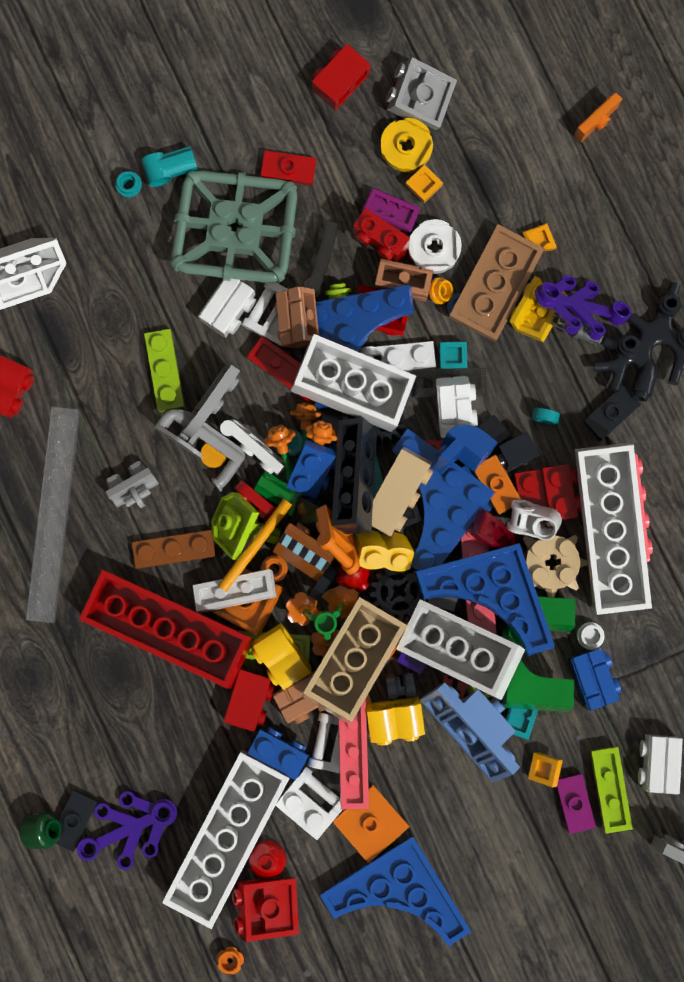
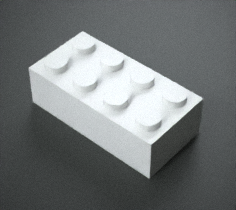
(353, 383)
(461, 649)

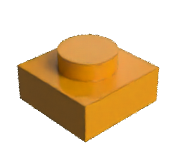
(424, 184)
(545, 769)

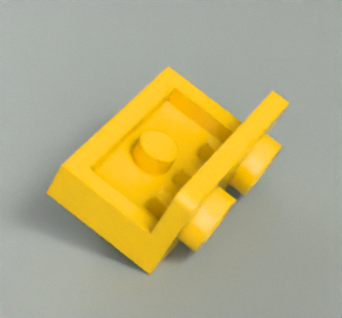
(529, 316)

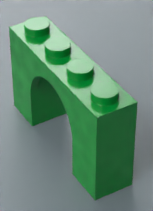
(537, 692)

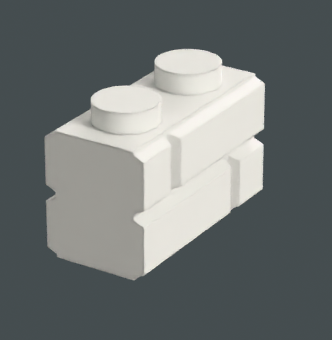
(227, 306)
(454, 403)
(661, 764)

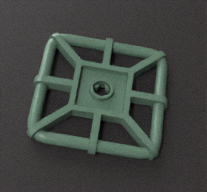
(245, 239)

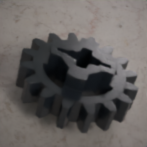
(389, 585)

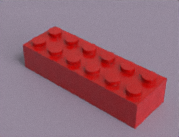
(166, 629)

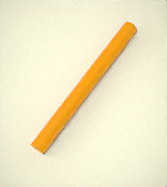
(255, 545)

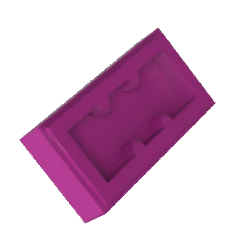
(392, 210)
(575, 803)

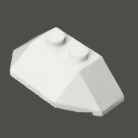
(29, 270)

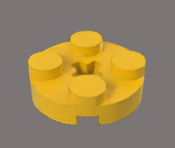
(402, 130)

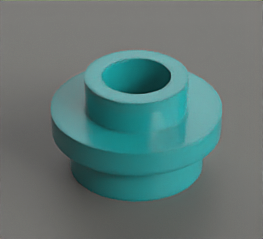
(125, 177)

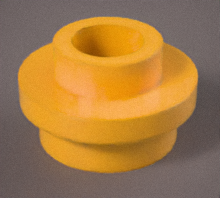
(440, 290)

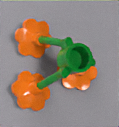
(303, 609)

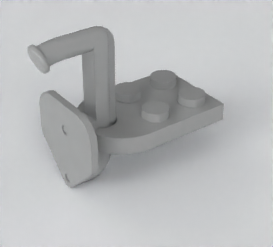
(195, 426)

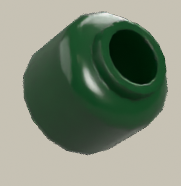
(39, 830)

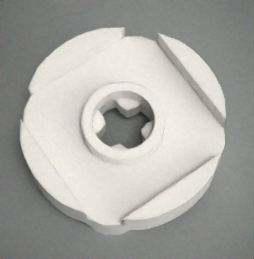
(445, 236)

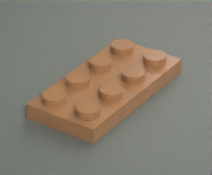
(496, 283)

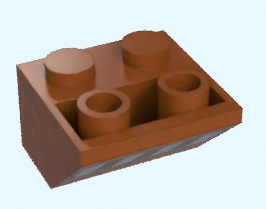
(303, 551)

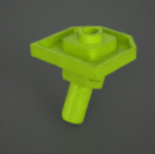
(236, 523)

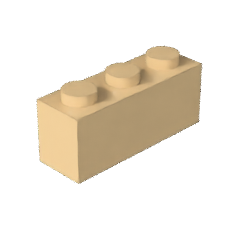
(399, 491)

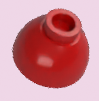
(357, 581)
(267, 859)

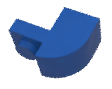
(464, 443)

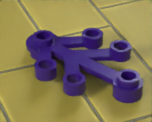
(550, 296)
(131, 827)

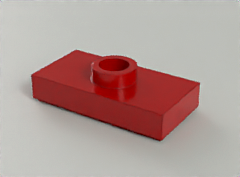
(289, 167)

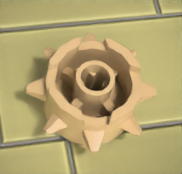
(567, 561)

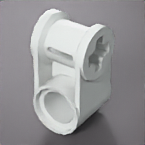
(528, 520)

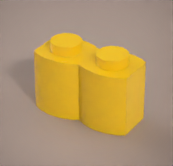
(385, 551)
(281, 656)
(395, 720)

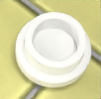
(590, 635)

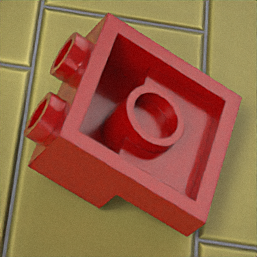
(380, 234)
(550, 488)
(266, 909)

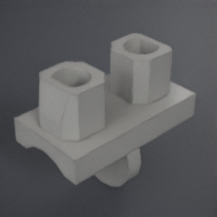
(133, 488)

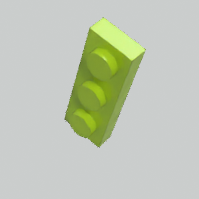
(164, 370)
(611, 789)

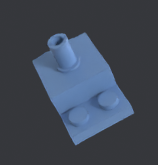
(475, 728)

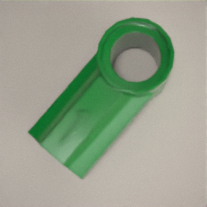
(275, 491)

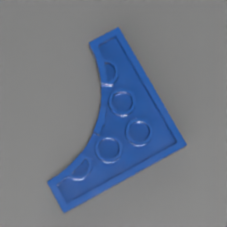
(356, 316)
(449, 505)
(500, 584)
(400, 881)

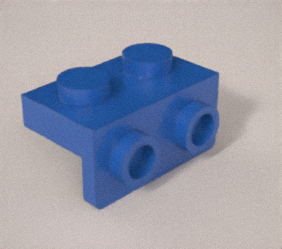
(311, 469)

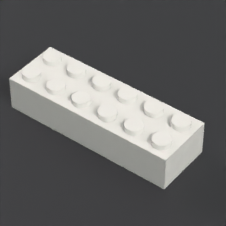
(613, 528)
(226, 840)

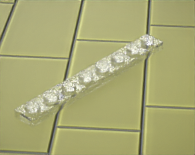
(53, 515)

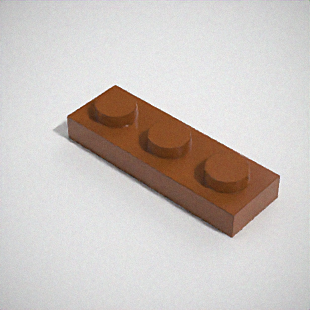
(173, 549)

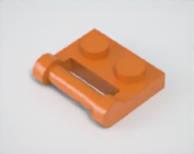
(336, 542)

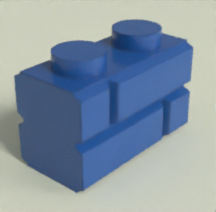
(594, 678)

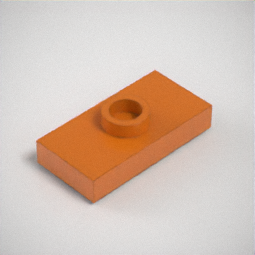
(598, 118)
(494, 477)

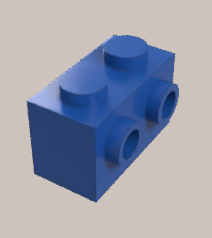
(279, 753)

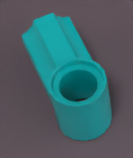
(162, 167)

